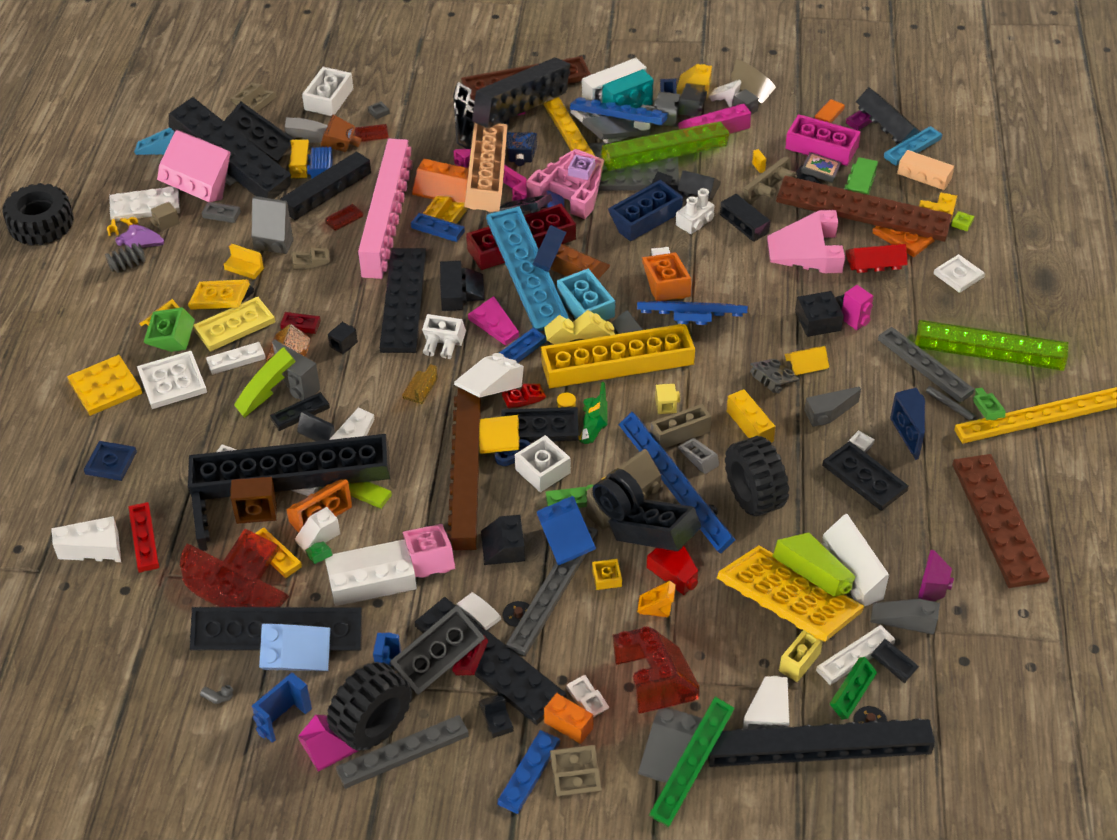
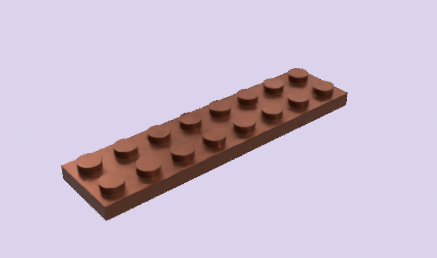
(578, 70)
(1000, 521)

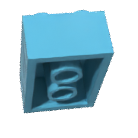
(583, 293)

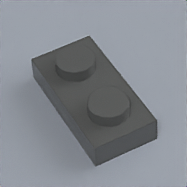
(221, 212)

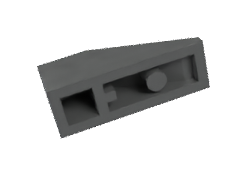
(829, 406)
(907, 614)

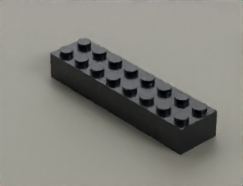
(520, 92)
(246, 161)

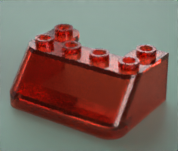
(669, 676)

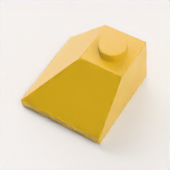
(697, 75)

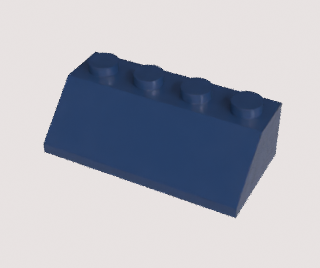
(645, 210)

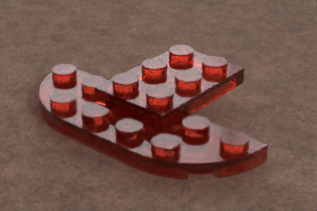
(235, 579)

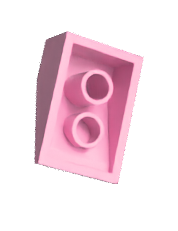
(429, 550)

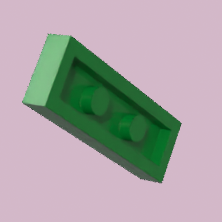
(853, 688)

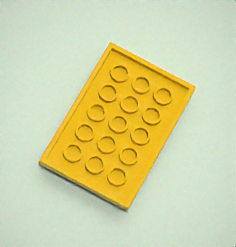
(789, 594)

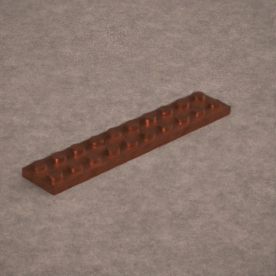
(864, 208)

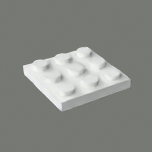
(171, 379)

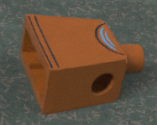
(339, 135)

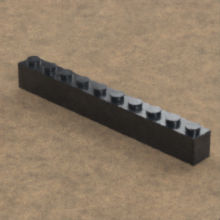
(822, 742)

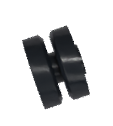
(618, 494)

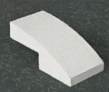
(479, 611)
(587, 696)

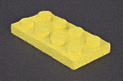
(234, 324)

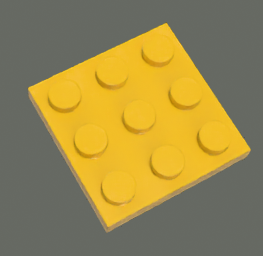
(104, 385)

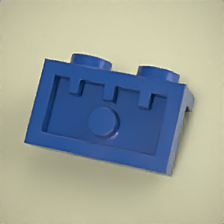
(386, 647)

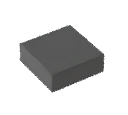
(378, 110)

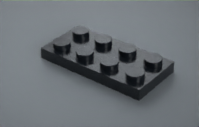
(259, 131)
(555, 423)
(865, 475)

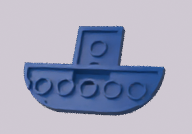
(692, 311)

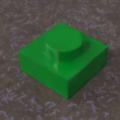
(318, 552)

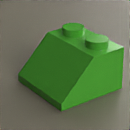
(169, 329)

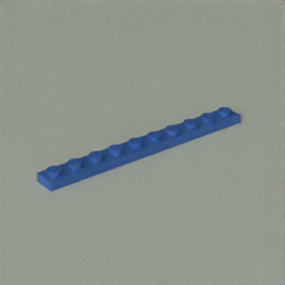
(677, 482)

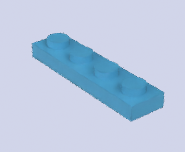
(915, 144)

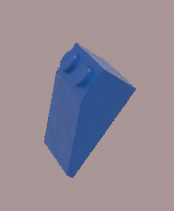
(566, 530)

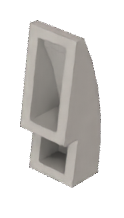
(305, 129)

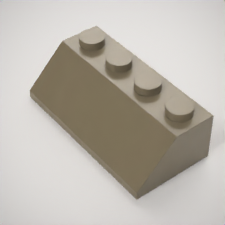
(646, 474)

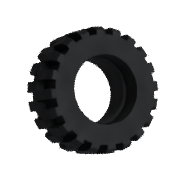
(38, 214)
(756, 475)
(369, 706)

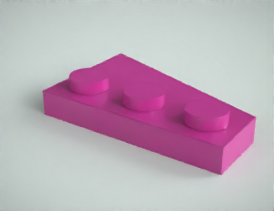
(494, 321)

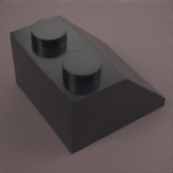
(692, 182)
(503, 541)

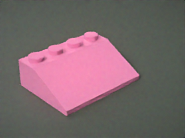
(195, 166)

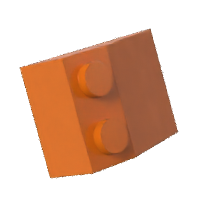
(667, 277)

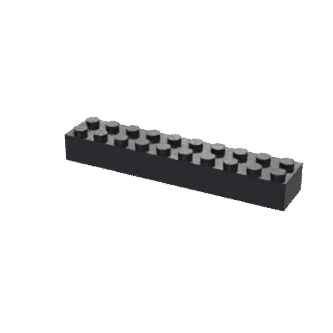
(292, 465)

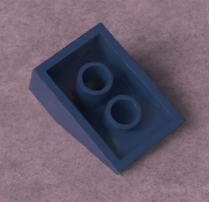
(909, 418)

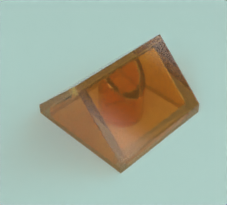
(292, 338)

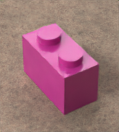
(857, 307)

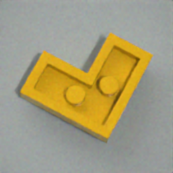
(945, 203)

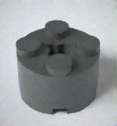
(668, 104)

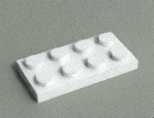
(139, 203)

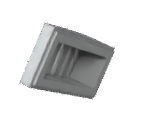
(696, 455)

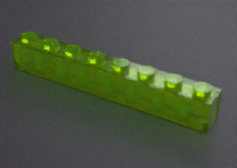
(664, 145)
(992, 345)

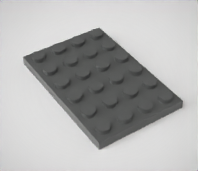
(636, 176)

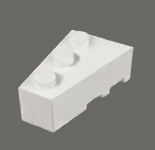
(88, 539)

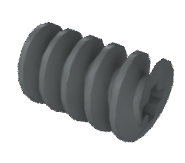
(125, 257)

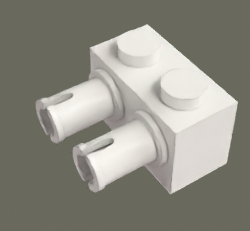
(695, 213)
(442, 330)

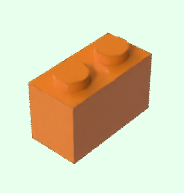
(568, 718)

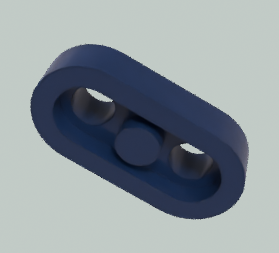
(508, 457)

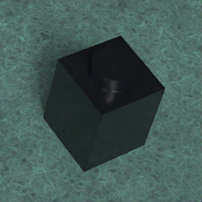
(342, 337)

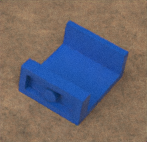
(278, 700)

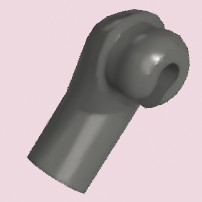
(217, 697)

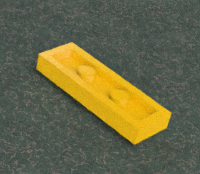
(284, 560)

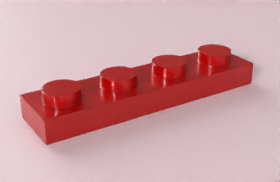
(143, 537)

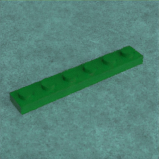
(691, 762)

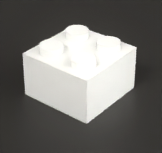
(542, 463)

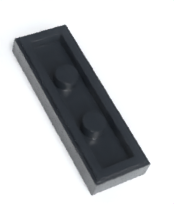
(291, 414)

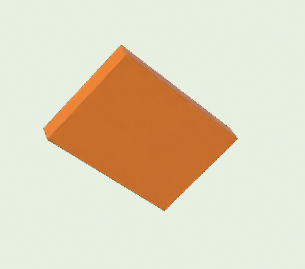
(914, 243)

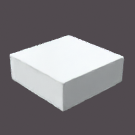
(862, 441)

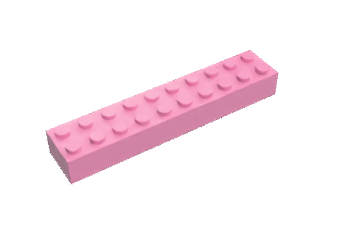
(384, 209)

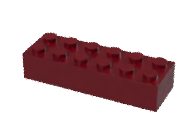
(485, 250)

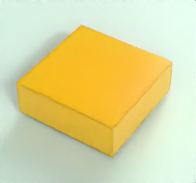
(759, 161)

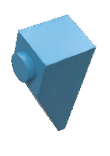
(155, 144)

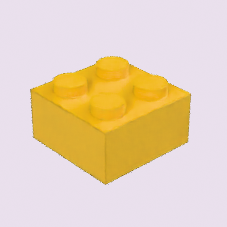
(606, 574)

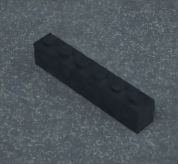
(327, 185)

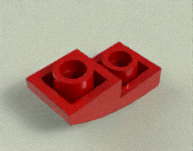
(525, 396)

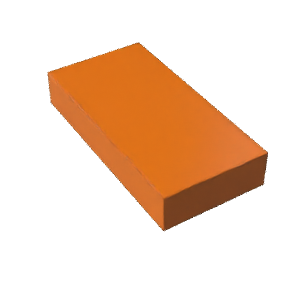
(830, 111)

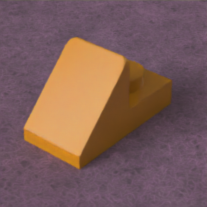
(657, 601)

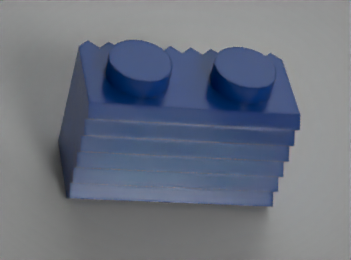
(319, 161)

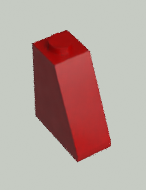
(674, 567)

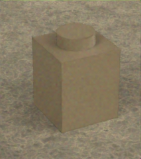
(164, 216)

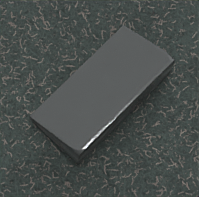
(626, 323)

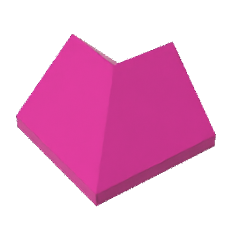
(323, 744)

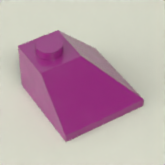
(935, 578)

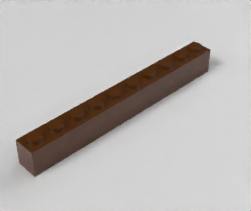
(465, 472)

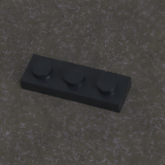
(200, 521)

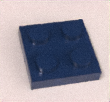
(110, 460)

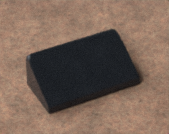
(474, 285)
(315, 427)

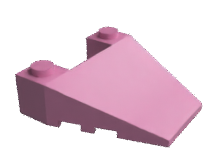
(579, 191)
(805, 246)

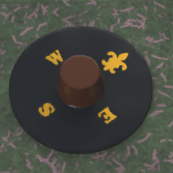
(514, 612)
(869, 714)

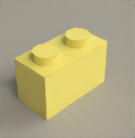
(800, 656)

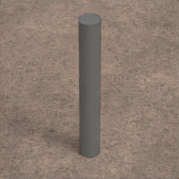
(951, 404)

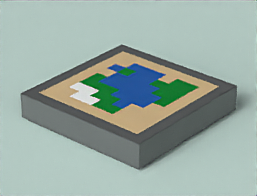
(821, 167)

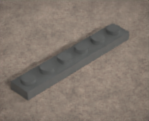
(926, 364)
(402, 751)

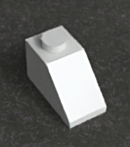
(318, 528)

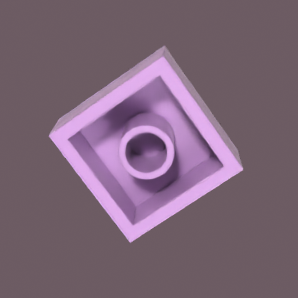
(581, 167)

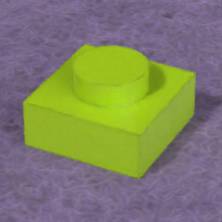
(962, 221)

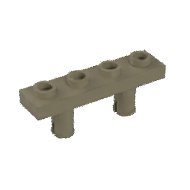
(764, 183)

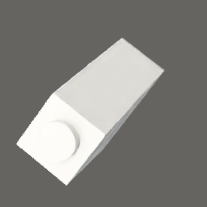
(769, 705)

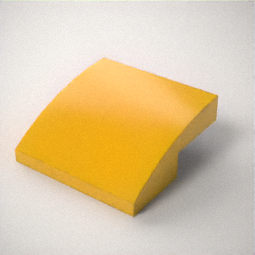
(445, 209)
(499, 434)

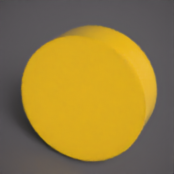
(566, 400)

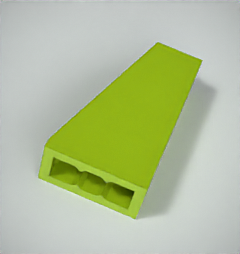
(815, 563)

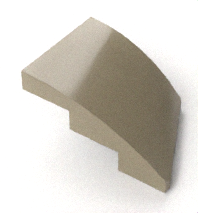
(752, 80)

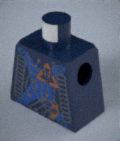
(521, 147)

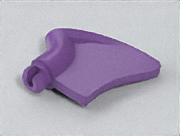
(139, 234)

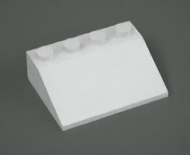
(370, 572)

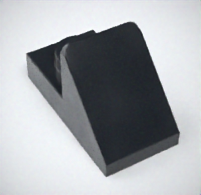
(496, 715)

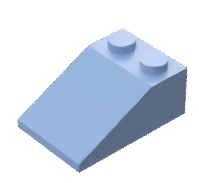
(294, 647)

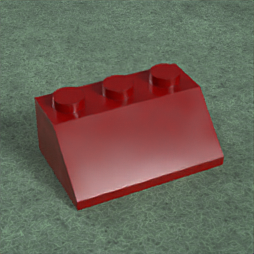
(877, 257)

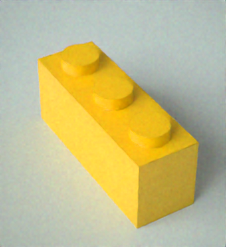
(749, 416)

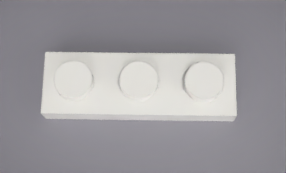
(235, 358)

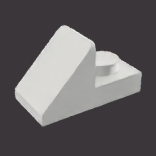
(726, 92)

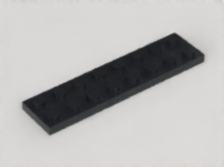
(403, 300)
(242, 626)
(503, 669)

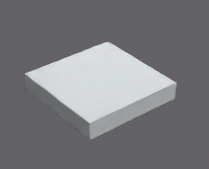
(959, 273)

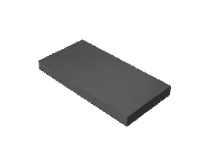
(612, 127)

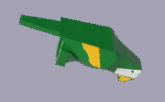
(595, 416)

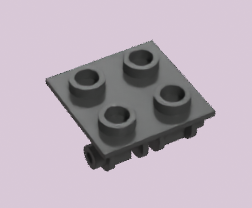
(772, 374)

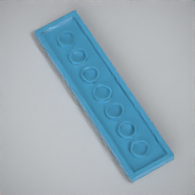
(519, 252)

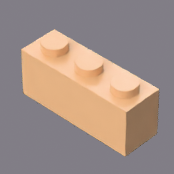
(925, 169)

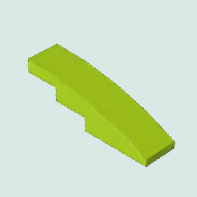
(264, 380)

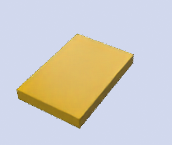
(219, 294)

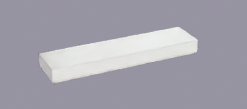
(843, 661)

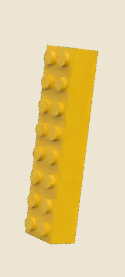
(617, 355)

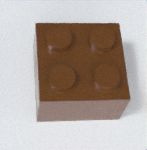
(253, 500)

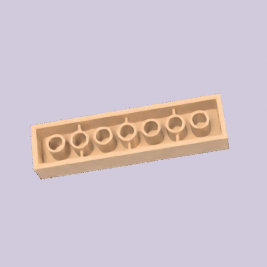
(486, 168)

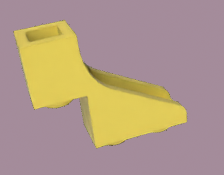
(584, 327)

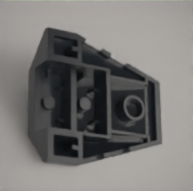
(463, 115)

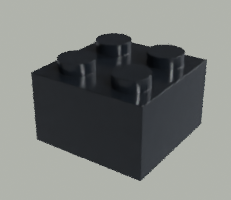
(819, 313)

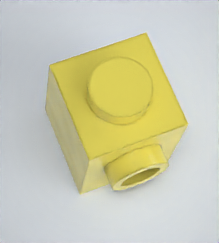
(666, 398)

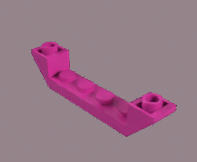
(510, 177)

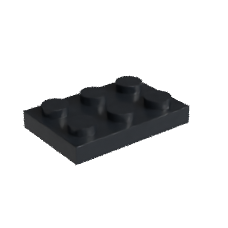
(530, 204)

